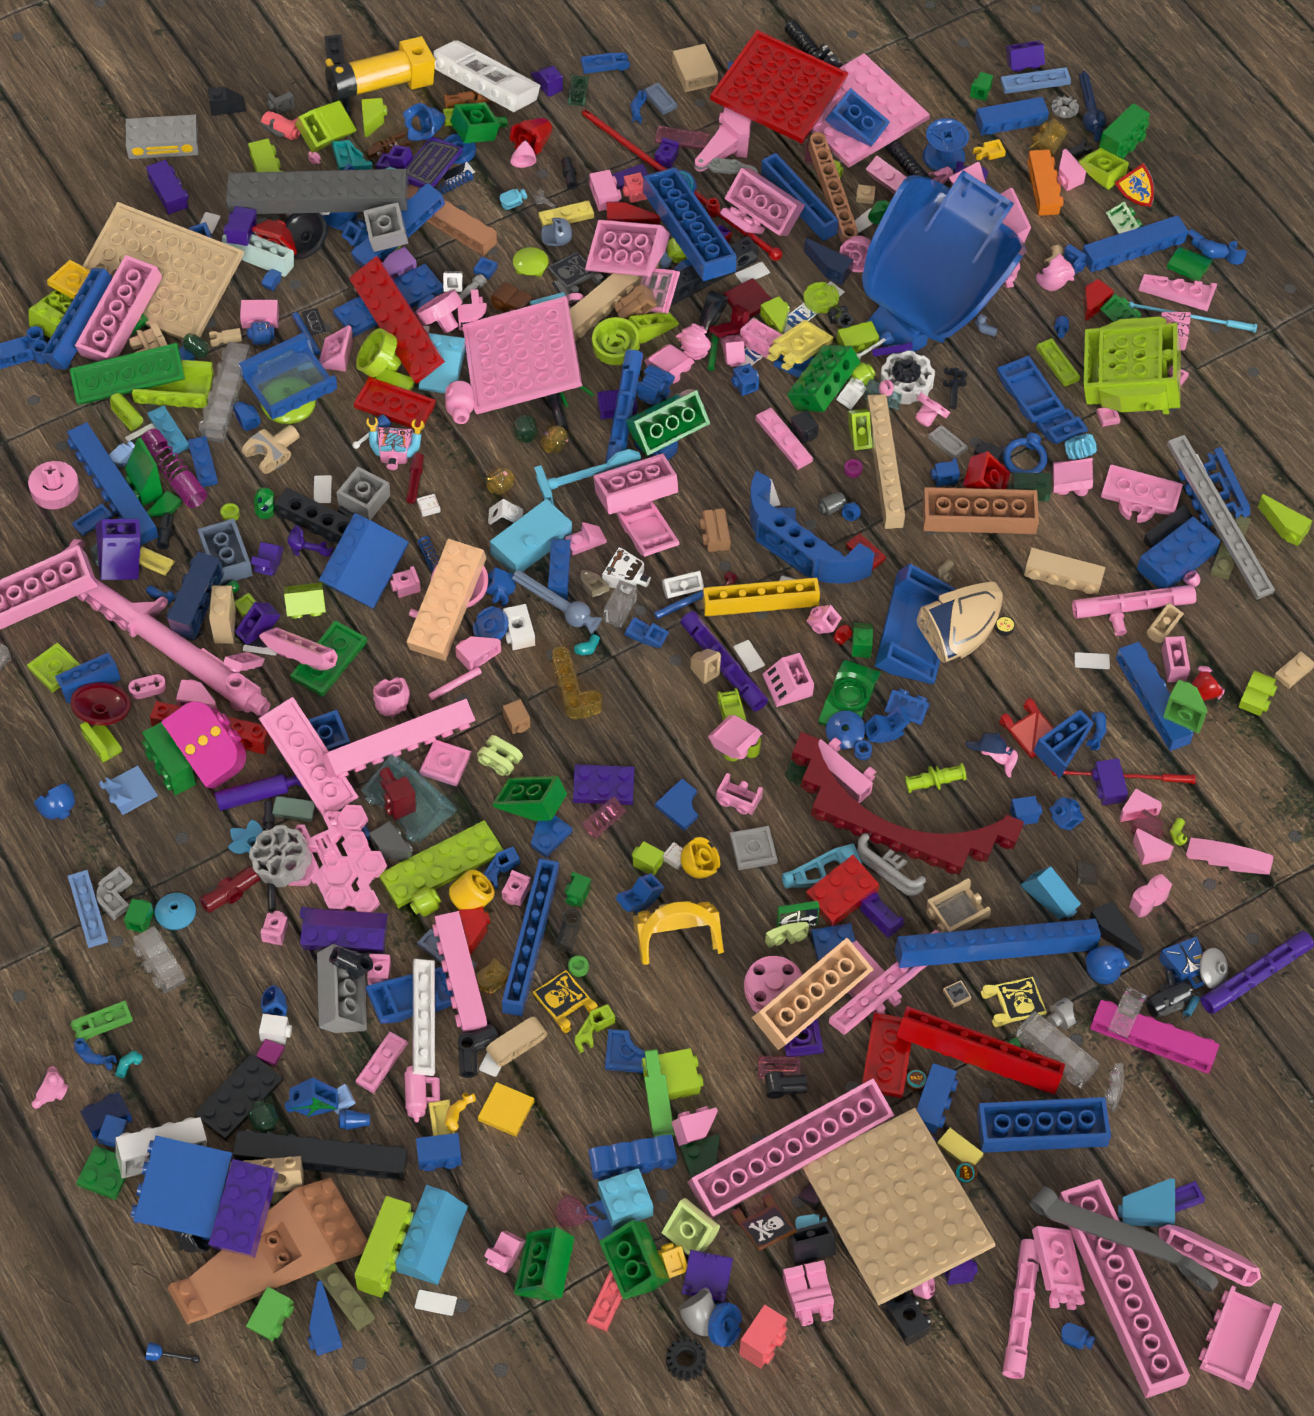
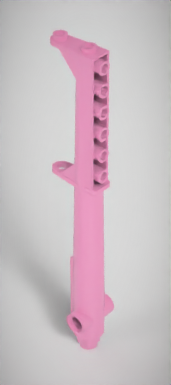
(141, 621)

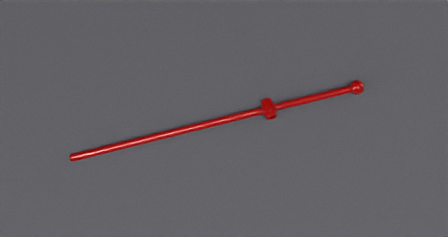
(712, 205)

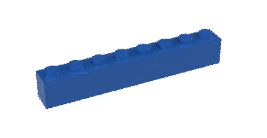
(109, 480)
(530, 937)

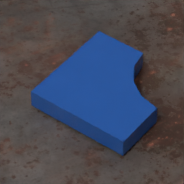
(678, 804)
(622, 1053)

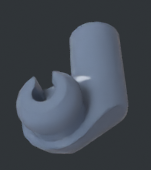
(984, 327)

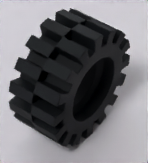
(685, 1371)

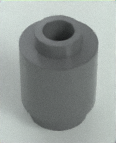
(831, 503)

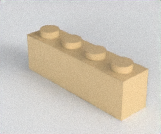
(1064, 571)

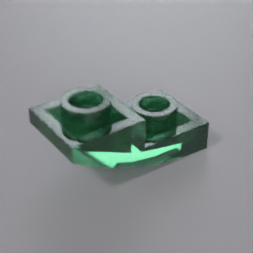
(578, 90)

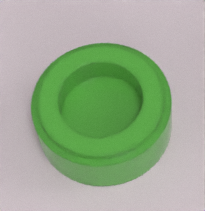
(578, 966)

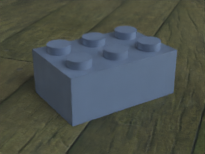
(225, 542)

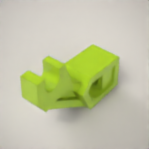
(590, 1026)

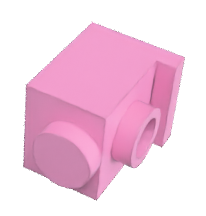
(405, 582)
(521, 884)
(274, 928)
(380, 970)

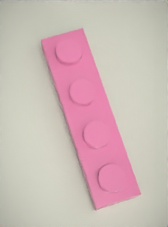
(784, 438)

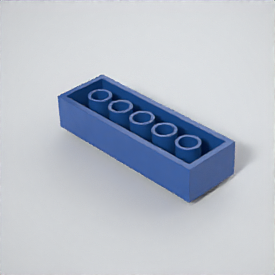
(1043, 1124)

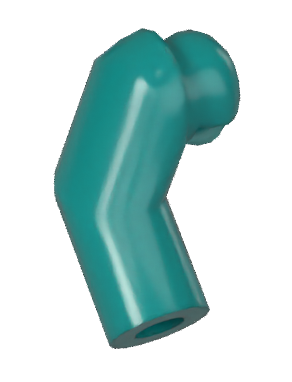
(587, 647)
(131, 1057)

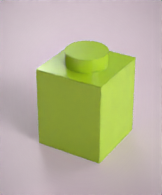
(647, 858)

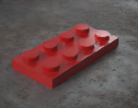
(394, 402)
(887, 1056)

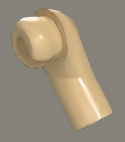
(1056, 249)

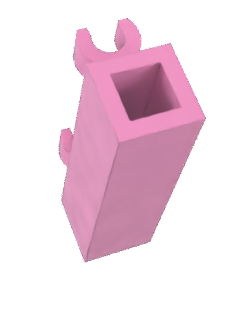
(849, 778)

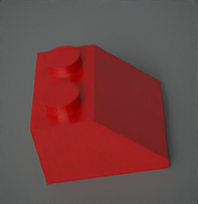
(986, 473)

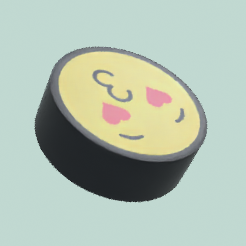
(1005, 626)

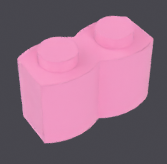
(1150, 895)

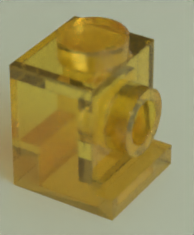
(499, 977)

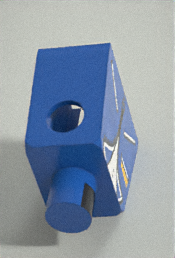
(1184, 961)

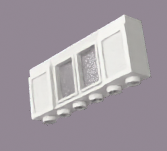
(485, 76)

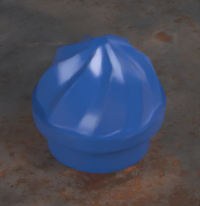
(851, 511)

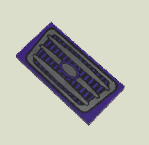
(432, 162)

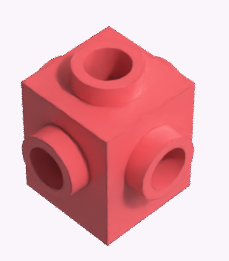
(634, 187)

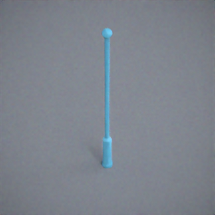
(1229, 323)

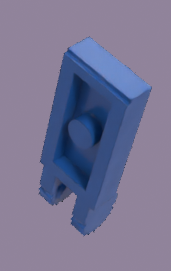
(604, 62)

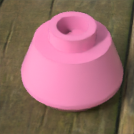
(925, 1290)

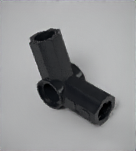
(468, 1056)

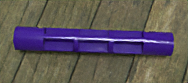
(728, 666)
(1257, 972)

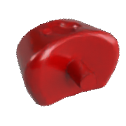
(842, 634)

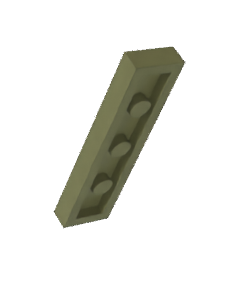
(1224, 562)

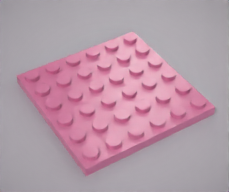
(882, 94)
(522, 355)

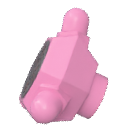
(49, 1088)

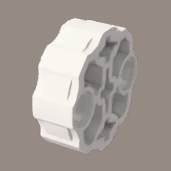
(909, 390)

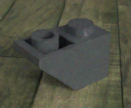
(390, 843)

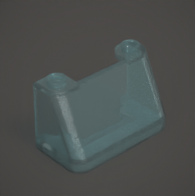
(431, 804)

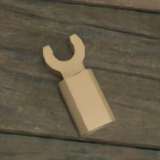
(225, 336)

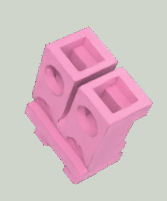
(810, 1299)

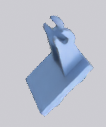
(129, 790)

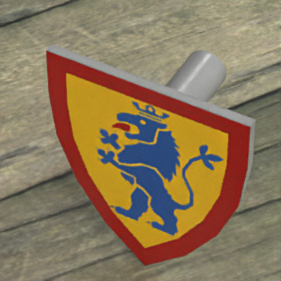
(1138, 186)

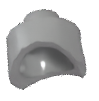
(1062, 1014)

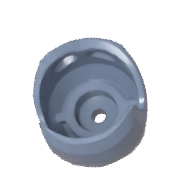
(558, 233)

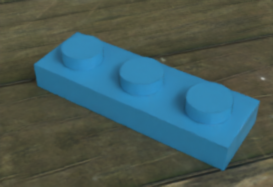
(163, 421)

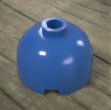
(56, 803)

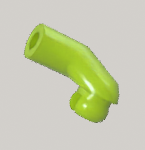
(1175, 832)

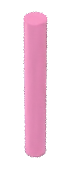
(455, 683)

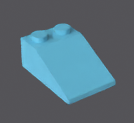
(453, 353)

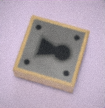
(957, 994)

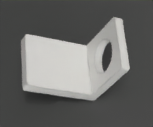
(506, 510)

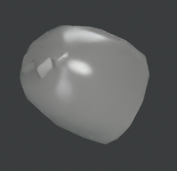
(697, 1312)

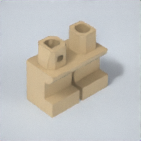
(148, 339)

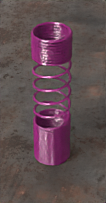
(185, 482)

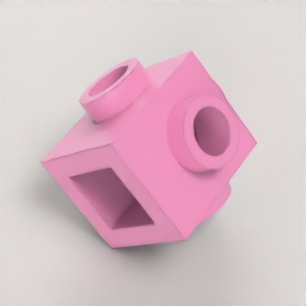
(823, 619)

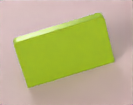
(101, 741)

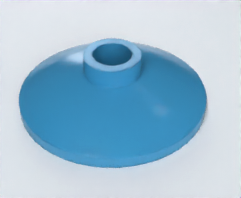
(176, 918)

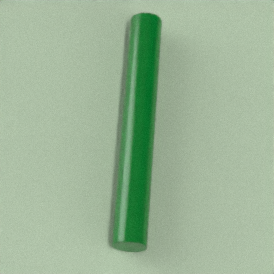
(713, 352)

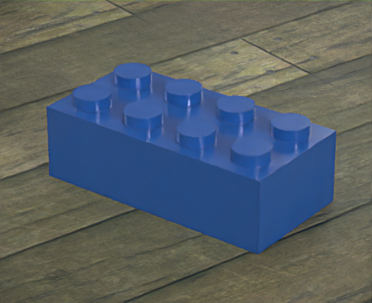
(1178, 554)

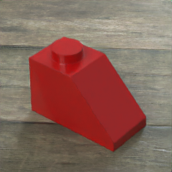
(1095, 297)
(474, 926)

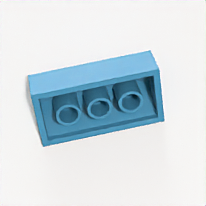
(431, 1235)

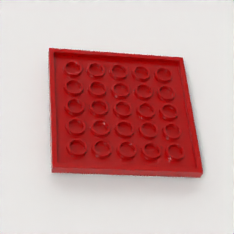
(779, 86)

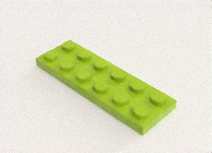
(441, 863)

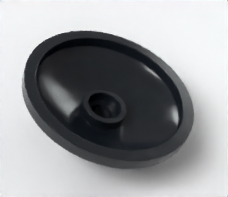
(308, 233)

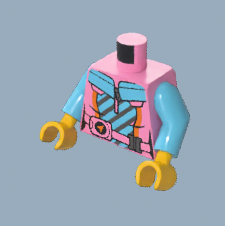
(394, 444)

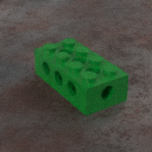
(823, 378)

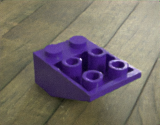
(118, 548)

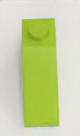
(653, 325)
(1287, 522)

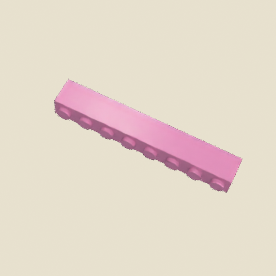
(398, 738)

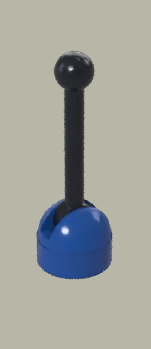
(155, 1352)

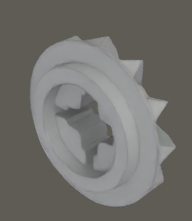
(1063, 111)

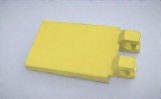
(799, 344)

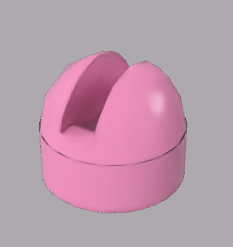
(883, 387)
(1192, 578)

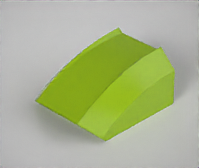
(1104, 167)

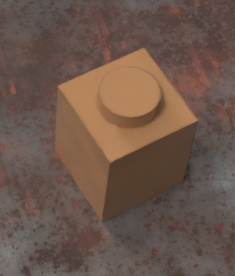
(516, 717)

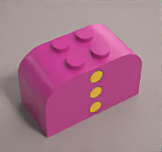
(207, 742)

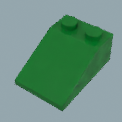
(143, 474)
(531, 797)

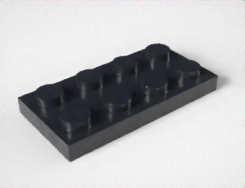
(234, 1098)

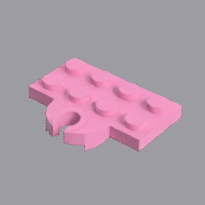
(1141, 493)

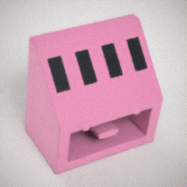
(789, 680)

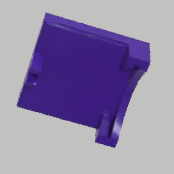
(707, 1271)

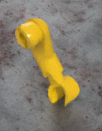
(453, 1111)

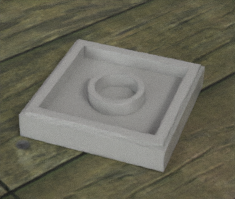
(753, 848)

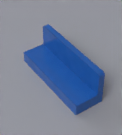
(99, 669)

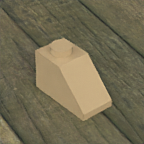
(706, 665)

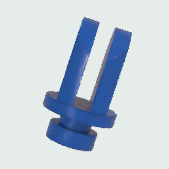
(1076, 1336)

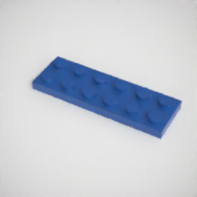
(414, 287)

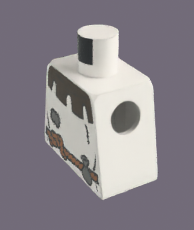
(625, 568)

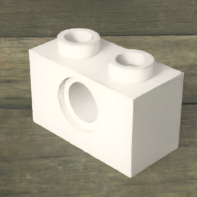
(523, 636)

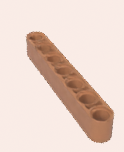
(832, 181)

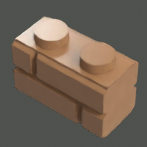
(638, 302)
(716, 530)

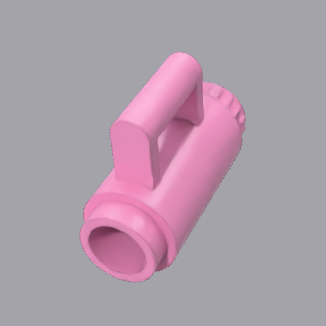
(415, 1093)

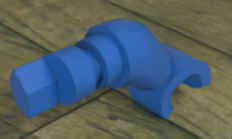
(1217, 250)

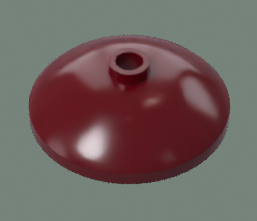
(100, 703)

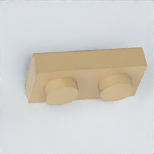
(1294, 670)

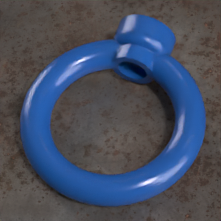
(1032, 442)

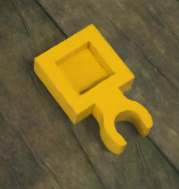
(991, 149)

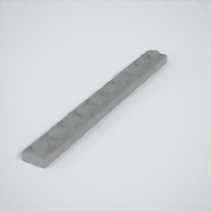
(1220, 517)

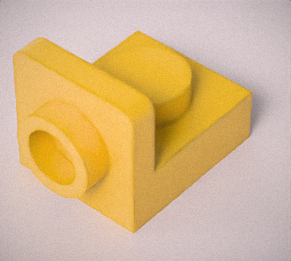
(673, 1259)

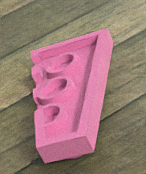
(1190, 294)

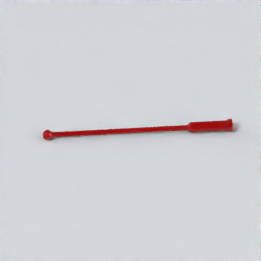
(1164, 777)

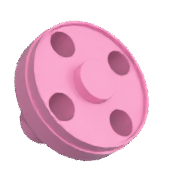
(771, 982)

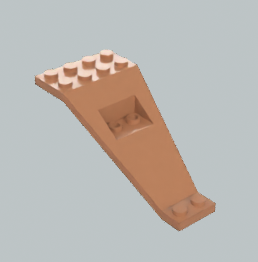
(307, 1232)

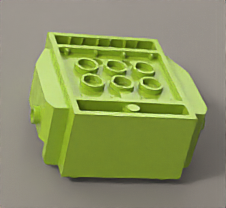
(1140, 362)

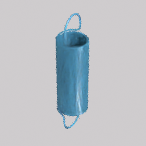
(1191, 1006)

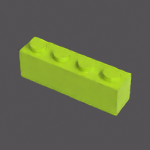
(263, 156)

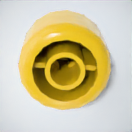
(471, 890)

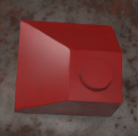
(275, 232)

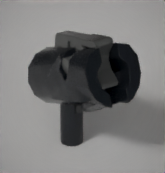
(1169, 999)

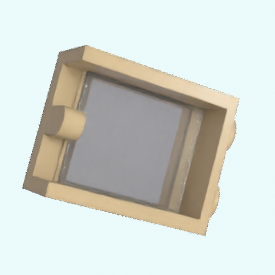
(957, 908)

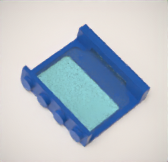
(286, 376)

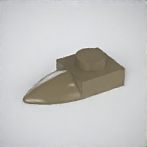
(593, 583)

